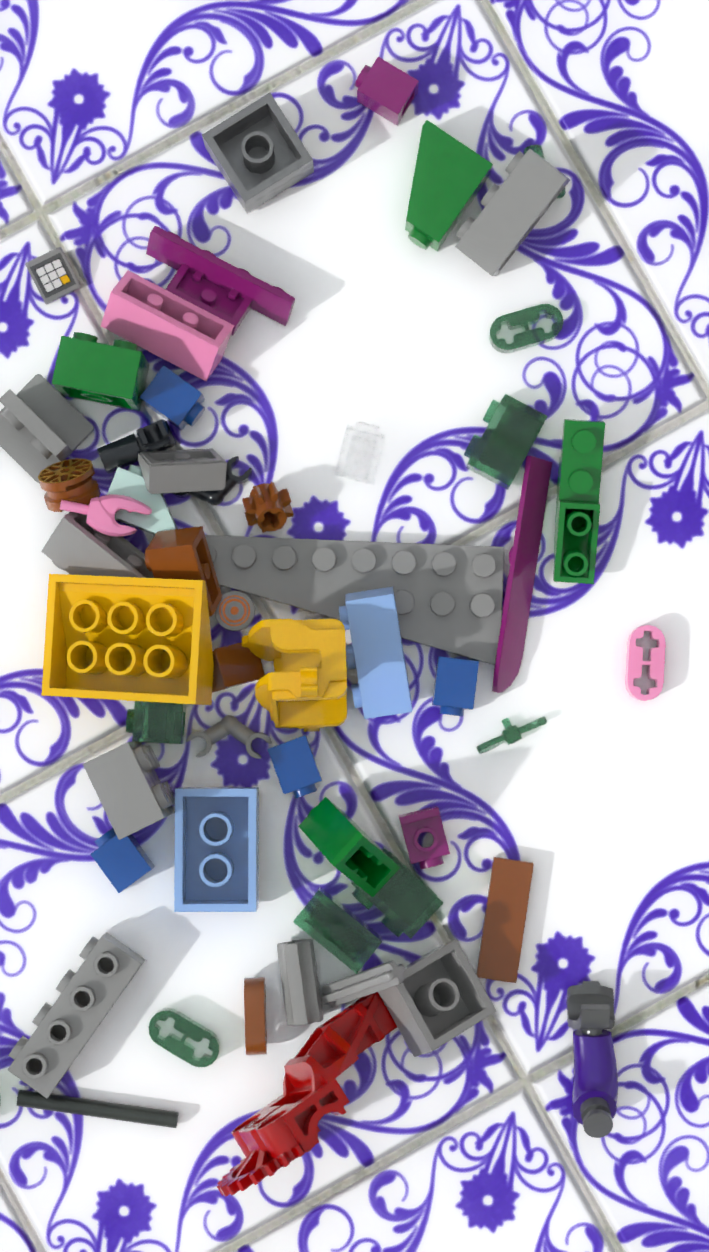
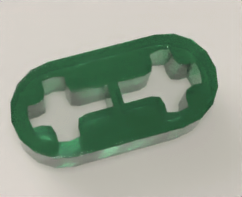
(527, 338)
(178, 1045)

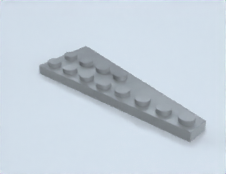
(441, 591)

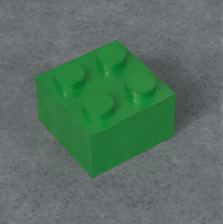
(101, 371)

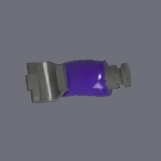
(595, 1067)

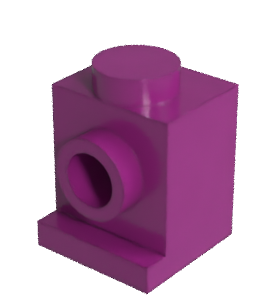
(424, 821)

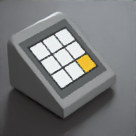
(53, 275)

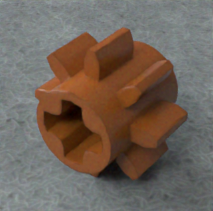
(267, 507)

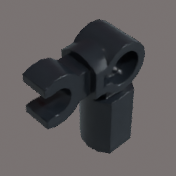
(125, 450)

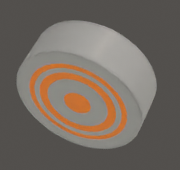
(235, 611)

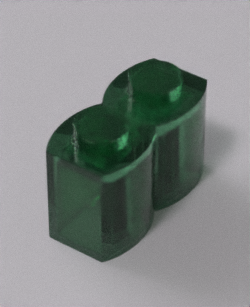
(506, 440)

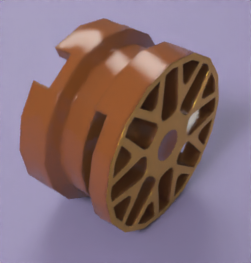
(68, 483)

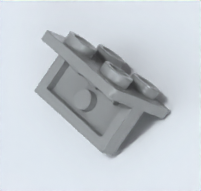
(40, 426)

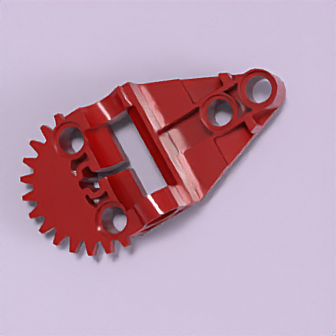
(310, 1091)

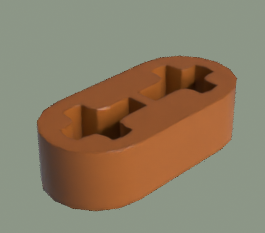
(255, 1016)

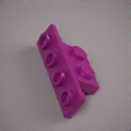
(215, 283)

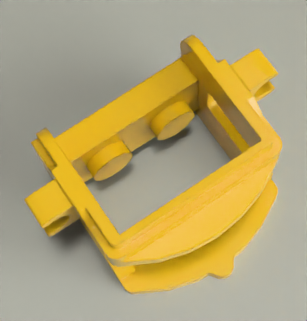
(307, 666)

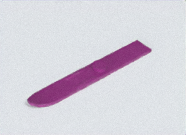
(522, 571)

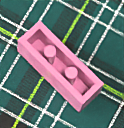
(166, 325)

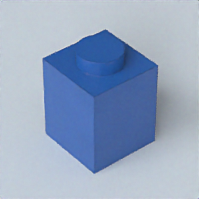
(174, 399)
(455, 685)
(295, 766)
(121, 860)

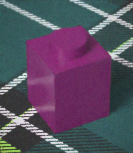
(386, 90)

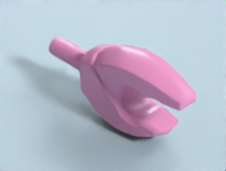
(102, 513)

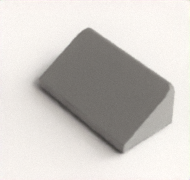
(183, 470)

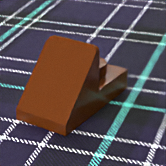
(235, 666)

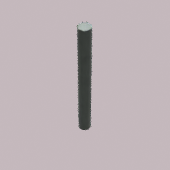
(98, 1109)

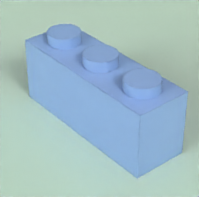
(376, 653)

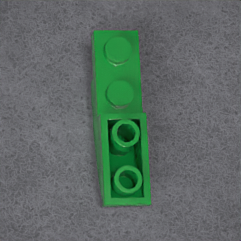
(578, 501)

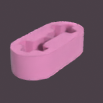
(655, 663)

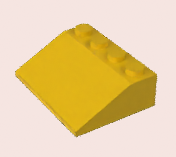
(128, 639)

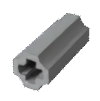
(300, 982)

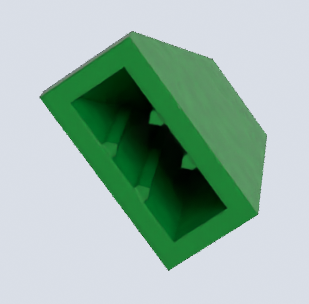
(442, 186)
(348, 847)

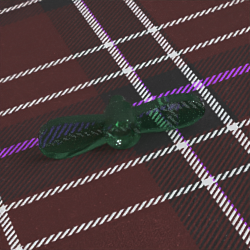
(510, 734)

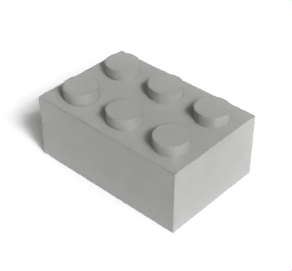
(130, 787)

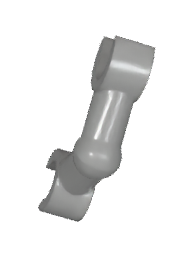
(231, 726)

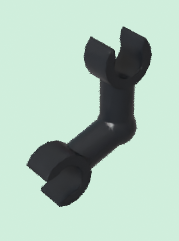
(217, 496)

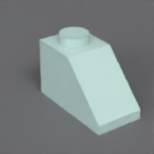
(132, 485)

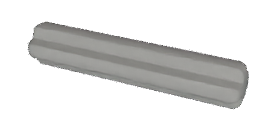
(363, 983)

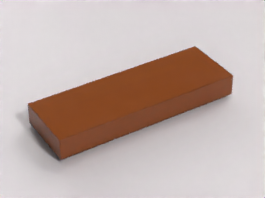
(504, 919)

